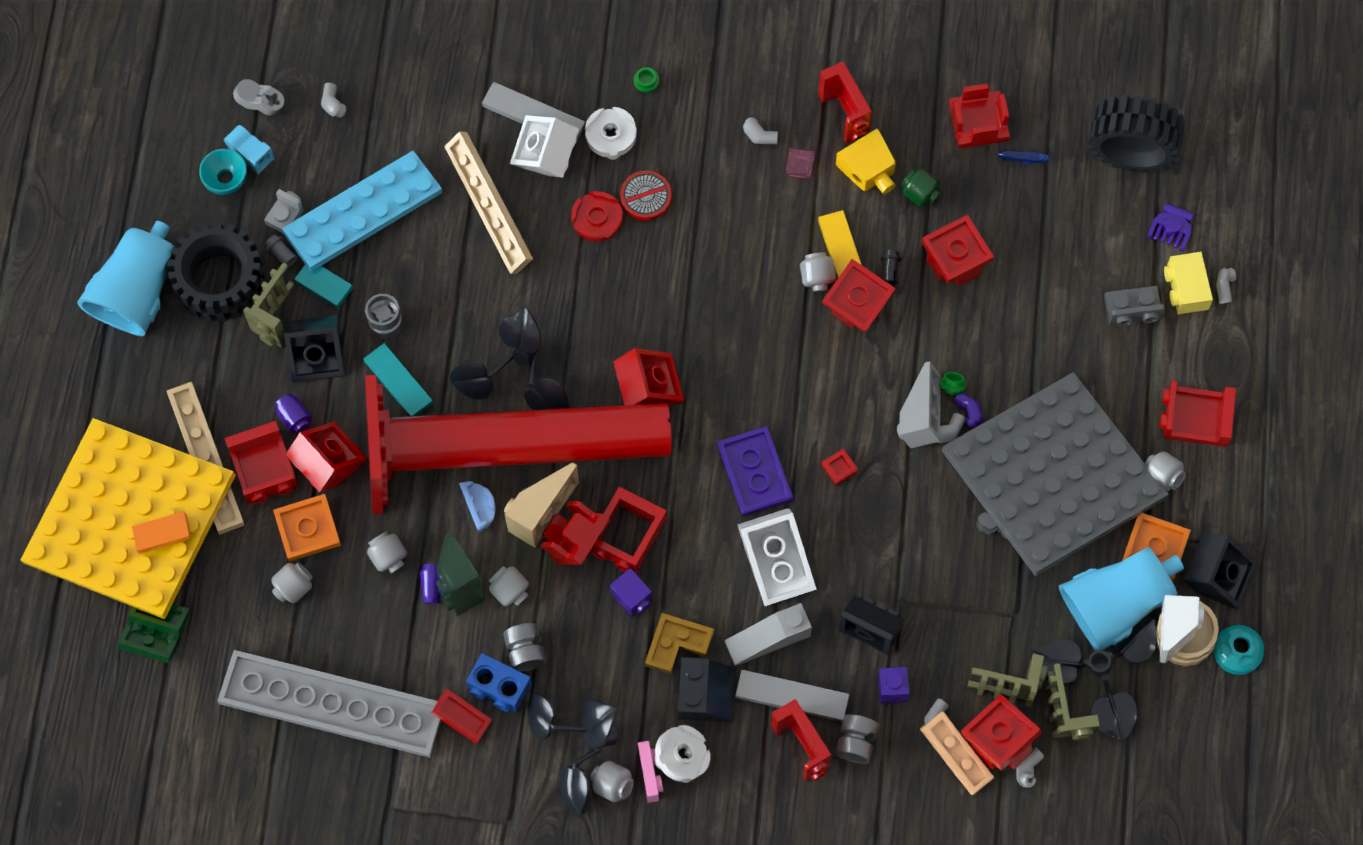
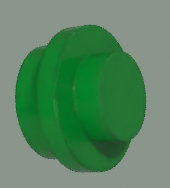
(646, 80)
(953, 383)

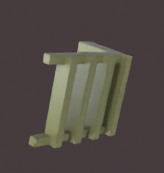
(263, 321)
(1022, 689)
(1078, 727)

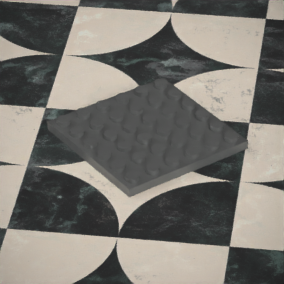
(1054, 473)

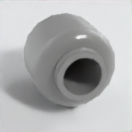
(818, 271)
(1166, 470)
(387, 552)
(291, 582)
(508, 586)
(612, 781)

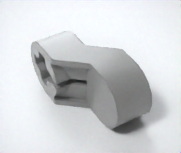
(258, 97)

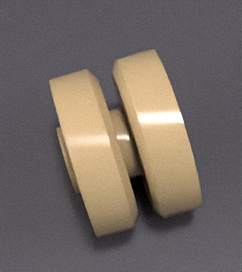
(1200, 646)

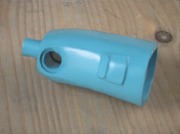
(131, 281)
(1119, 595)

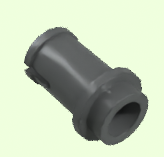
(280, 250)

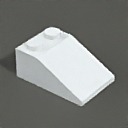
(777, 556)

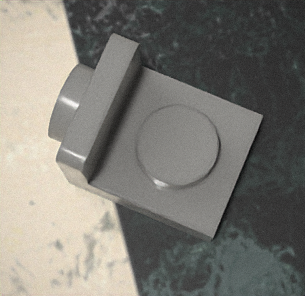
(285, 210)

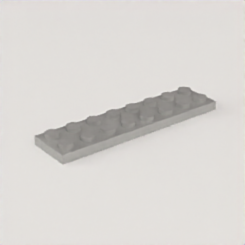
(330, 703)

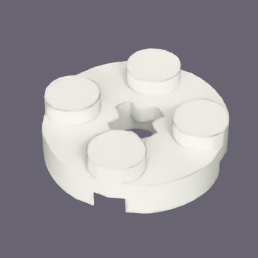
(608, 119)
(669, 759)

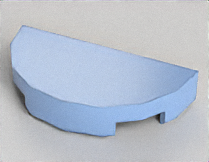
(480, 504)

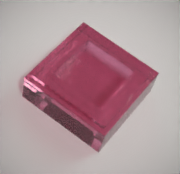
(800, 163)

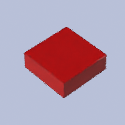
(839, 467)

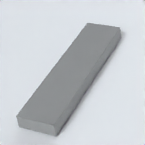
(517, 106)
(779, 692)

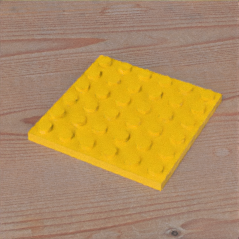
(106, 491)

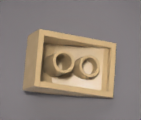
(536, 505)

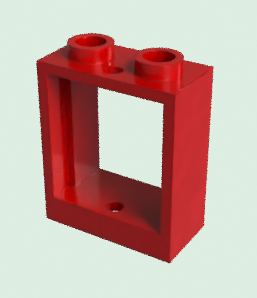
(641, 508)

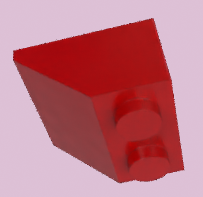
(648, 378)
(325, 455)

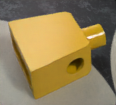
(868, 163)

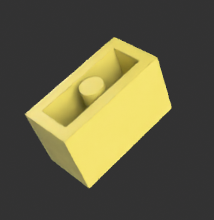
(1188, 283)

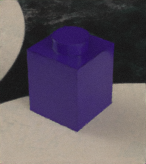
(631, 593)
(893, 685)

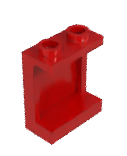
(838, 83)
(1198, 415)
(262, 463)
(793, 717)

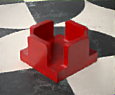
(979, 116)
(957, 251)
(857, 296)
(574, 538)
(1001, 734)

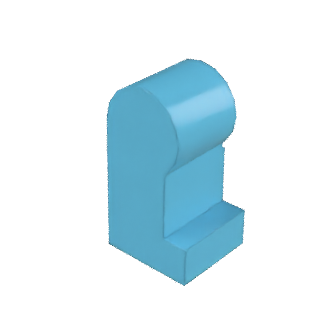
(249, 148)

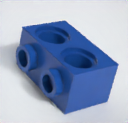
(503, 677)

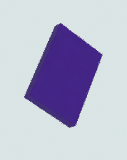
(754, 471)

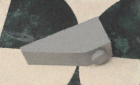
(921, 410)
(769, 635)

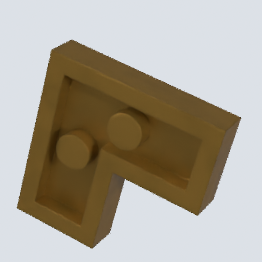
(673, 635)

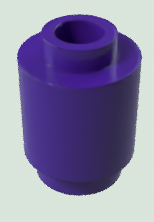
(293, 413)

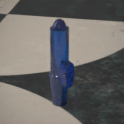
(1024, 156)

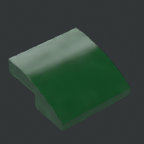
(153, 635)

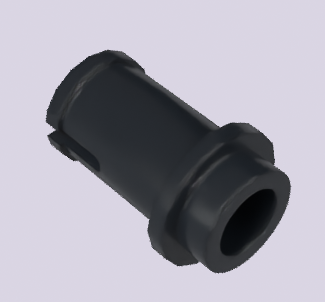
(890, 266)

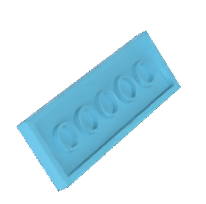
(362, 210)

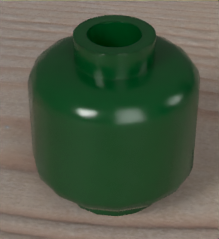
(921, 187)

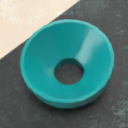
(223, 161)
(1237, 662)

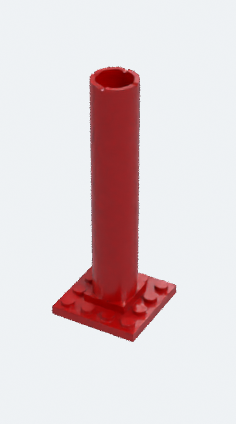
(507, 438)

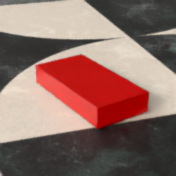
(461, 716)

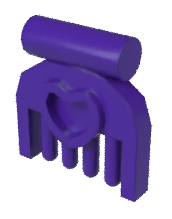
(1173, 222)

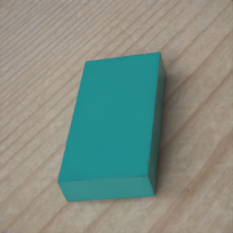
(324, 285)

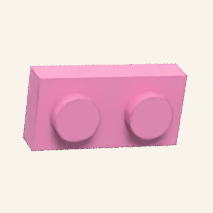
(652, 783)

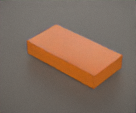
(161, 532)

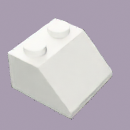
(544, 145)
(1179, 623)

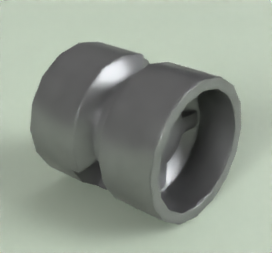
(384, 316)
(525, 651)
(855, 743)

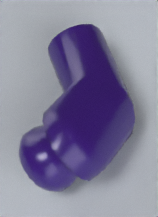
(972, 407)

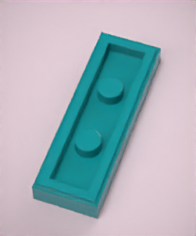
(398, 381)

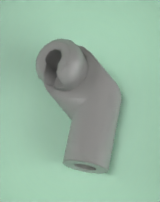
(757, 134)
(951, 431)
(1025, 770)

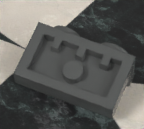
(1133, 306)

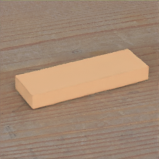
(957, 753)

